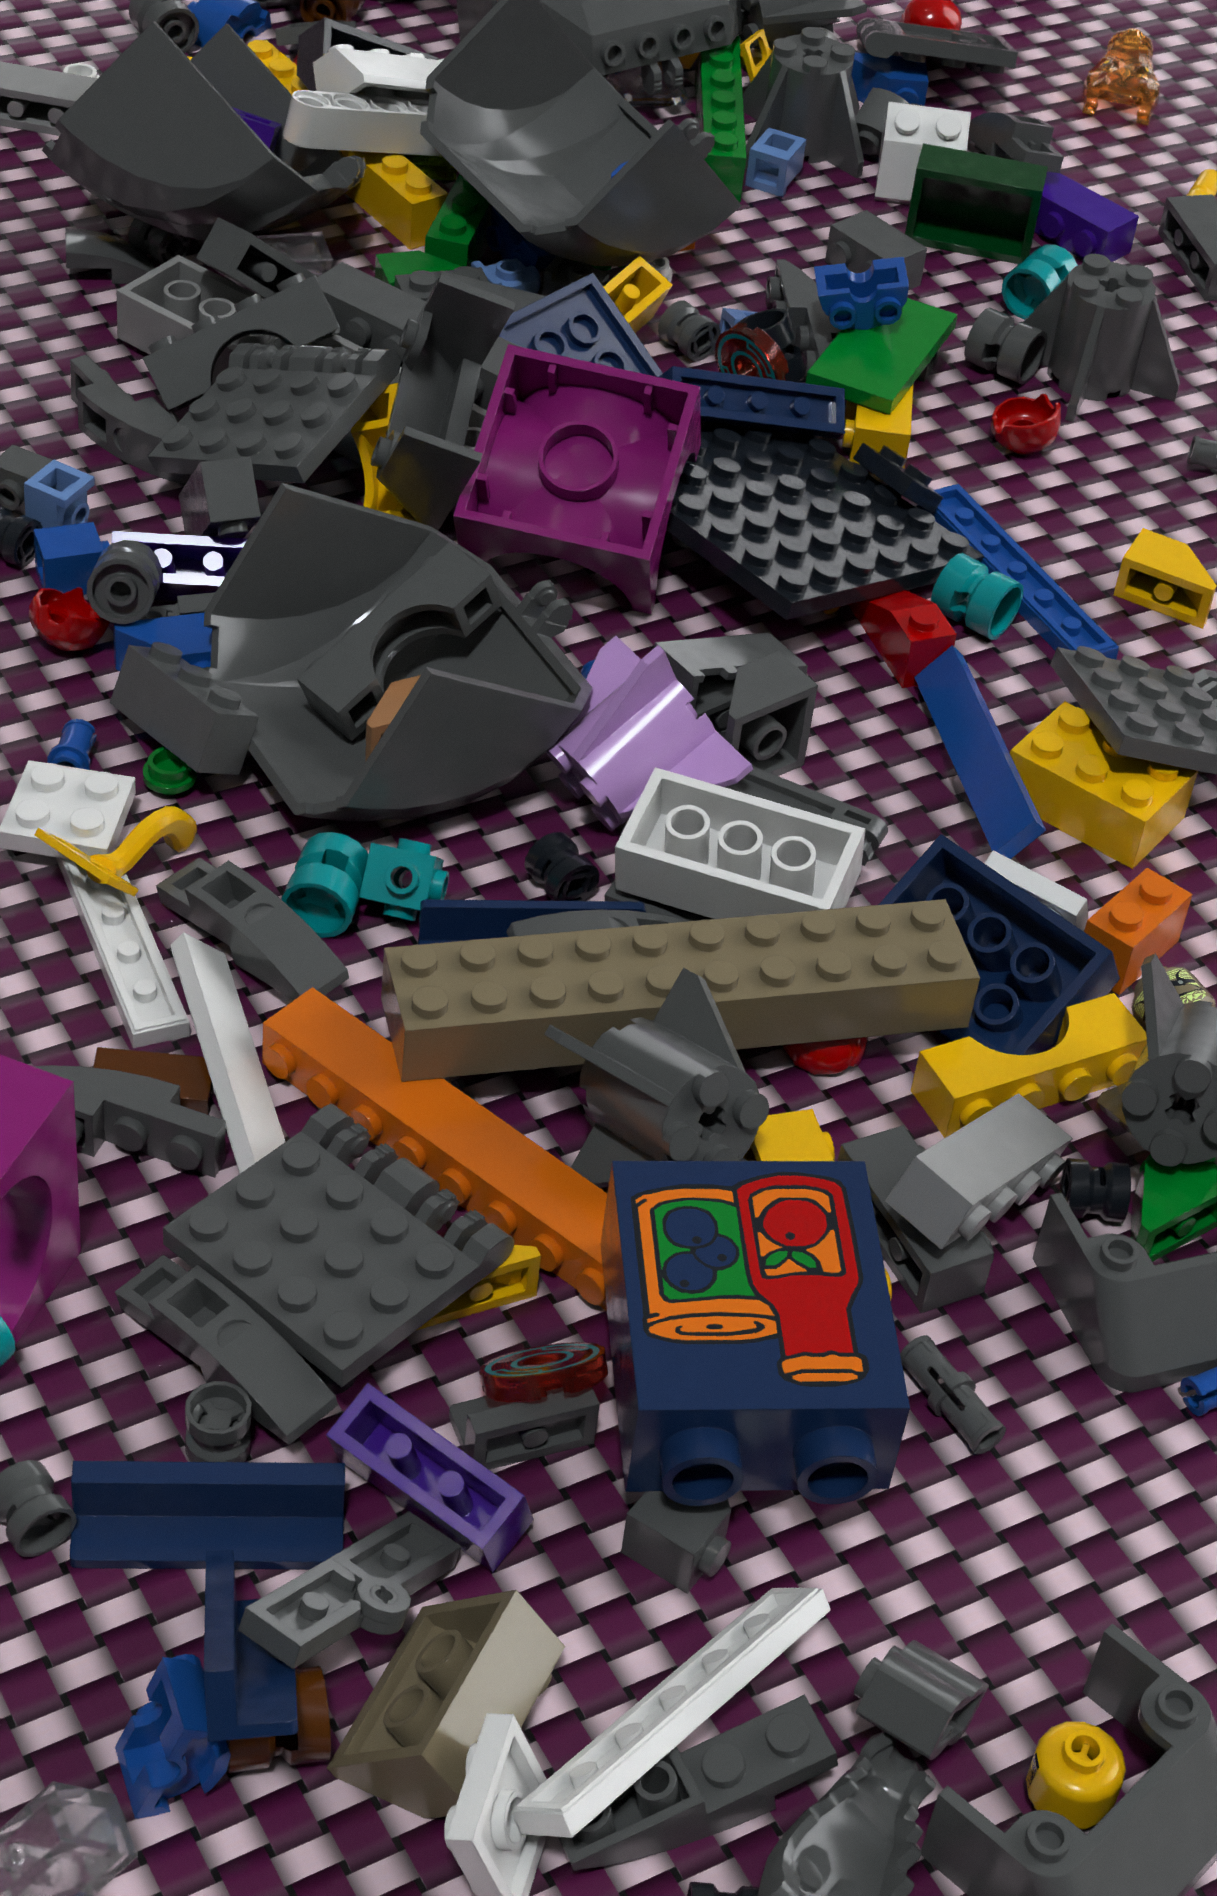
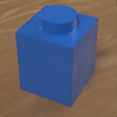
(67, 555)

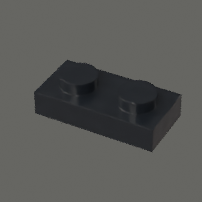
(908, 482)

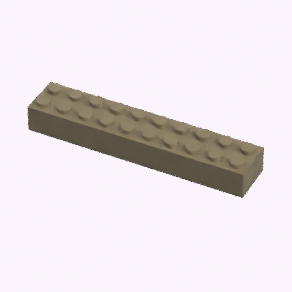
(771, 976)

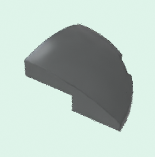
(105, 251)

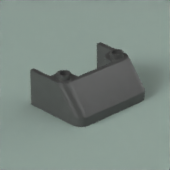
(423, 447)
(1131, 1317)
(1146, 1845)

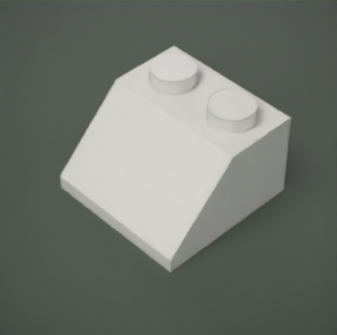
(901, 143)

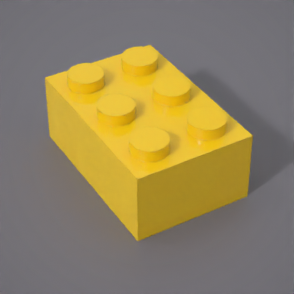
(1094, 793)

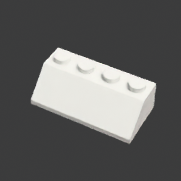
(373, 72)

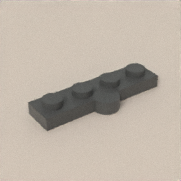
(353, 1589)

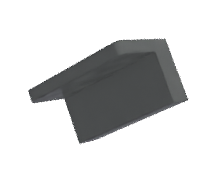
(520, 1431)

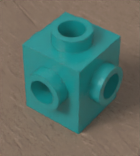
(386, 870)

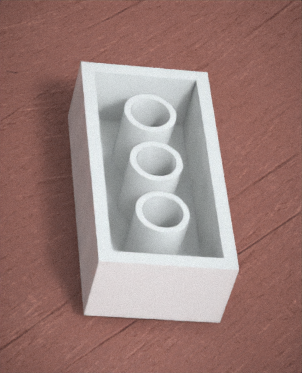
(733, 852)

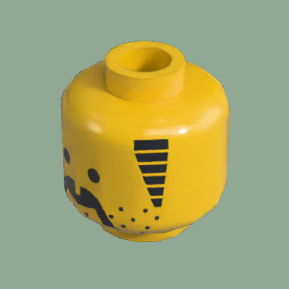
(1076, 1773)

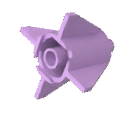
(632, 724)

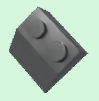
(771, 713)

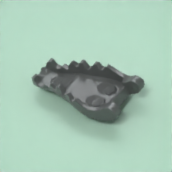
(857, 1834)

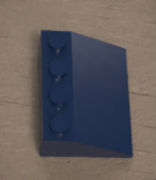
(1023, 951)

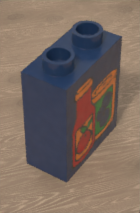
(751, 1330)

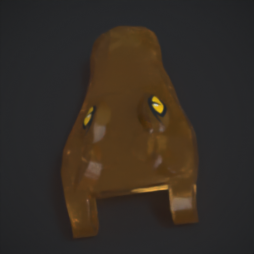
(1124, 75)

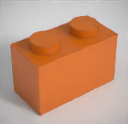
(1139, 923)

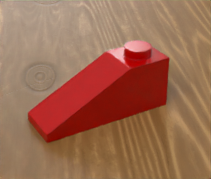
(905, 632)

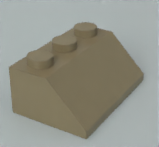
(435, 1696)

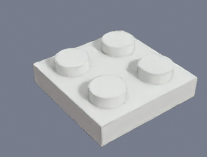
(69, 803)
(482, 1825)

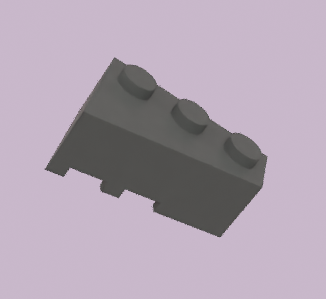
(710, 667)

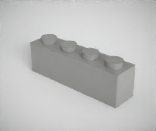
(37, 96)
(980, 1172)

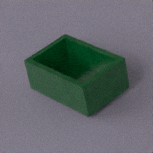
(975, 203)

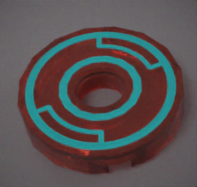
(742, 349)
(534, 1370)

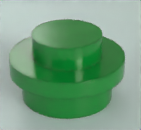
(167, 773)

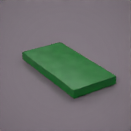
(885, 360)

